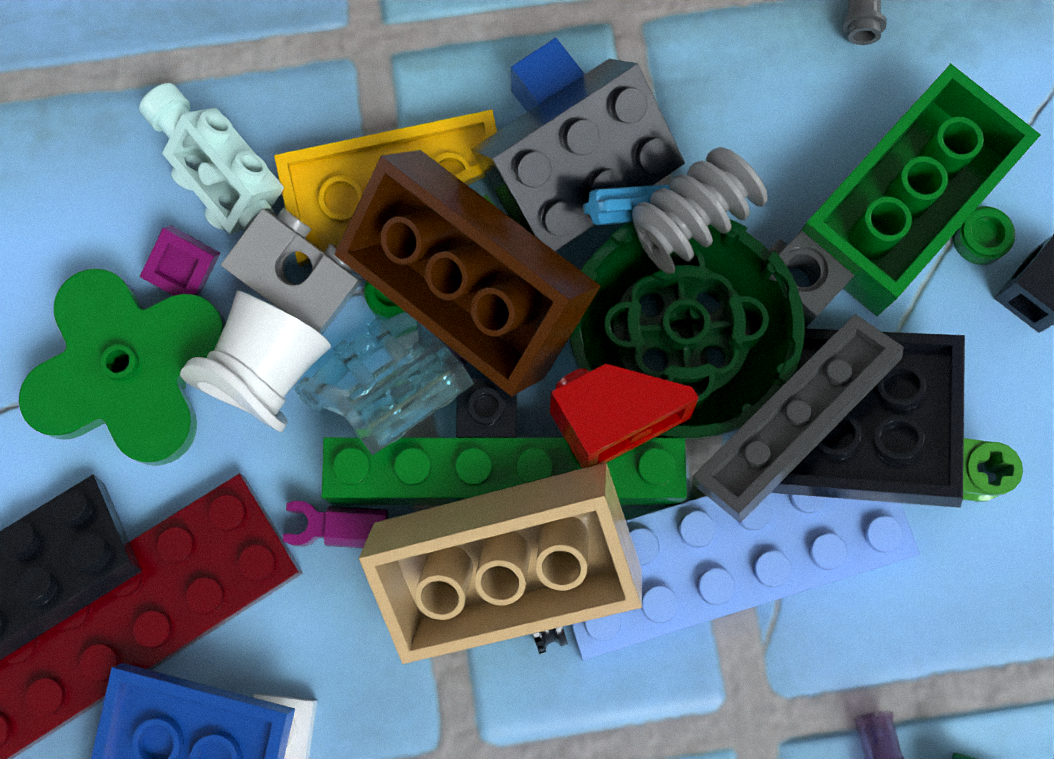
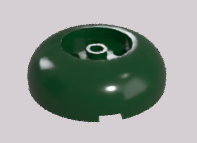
(754, 328)

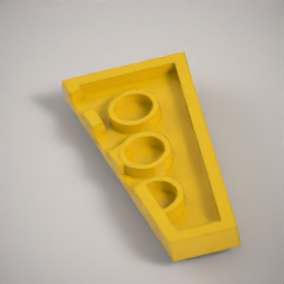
(329, 179)

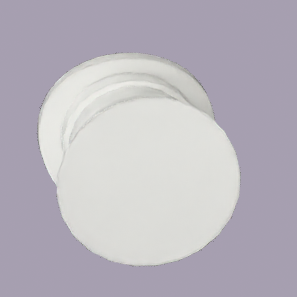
(257, 359)

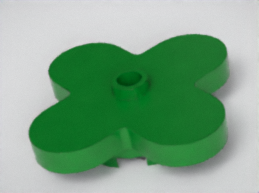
(102, 331)

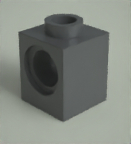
(825, 273)

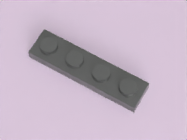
(797, 417)

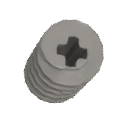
(695, 203)

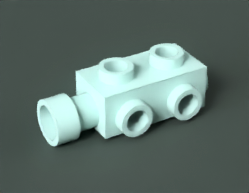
(211, 160)

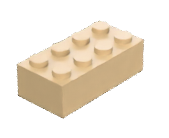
(503, 564)

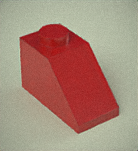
(616, 410)

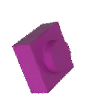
(179, 263)

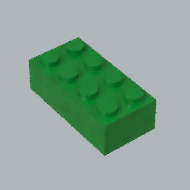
(918, 186)

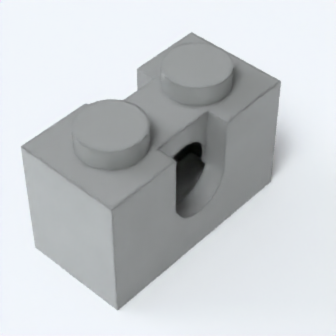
(260, 262)

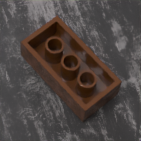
(465, 270)

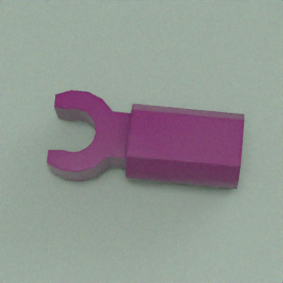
(337, 525)

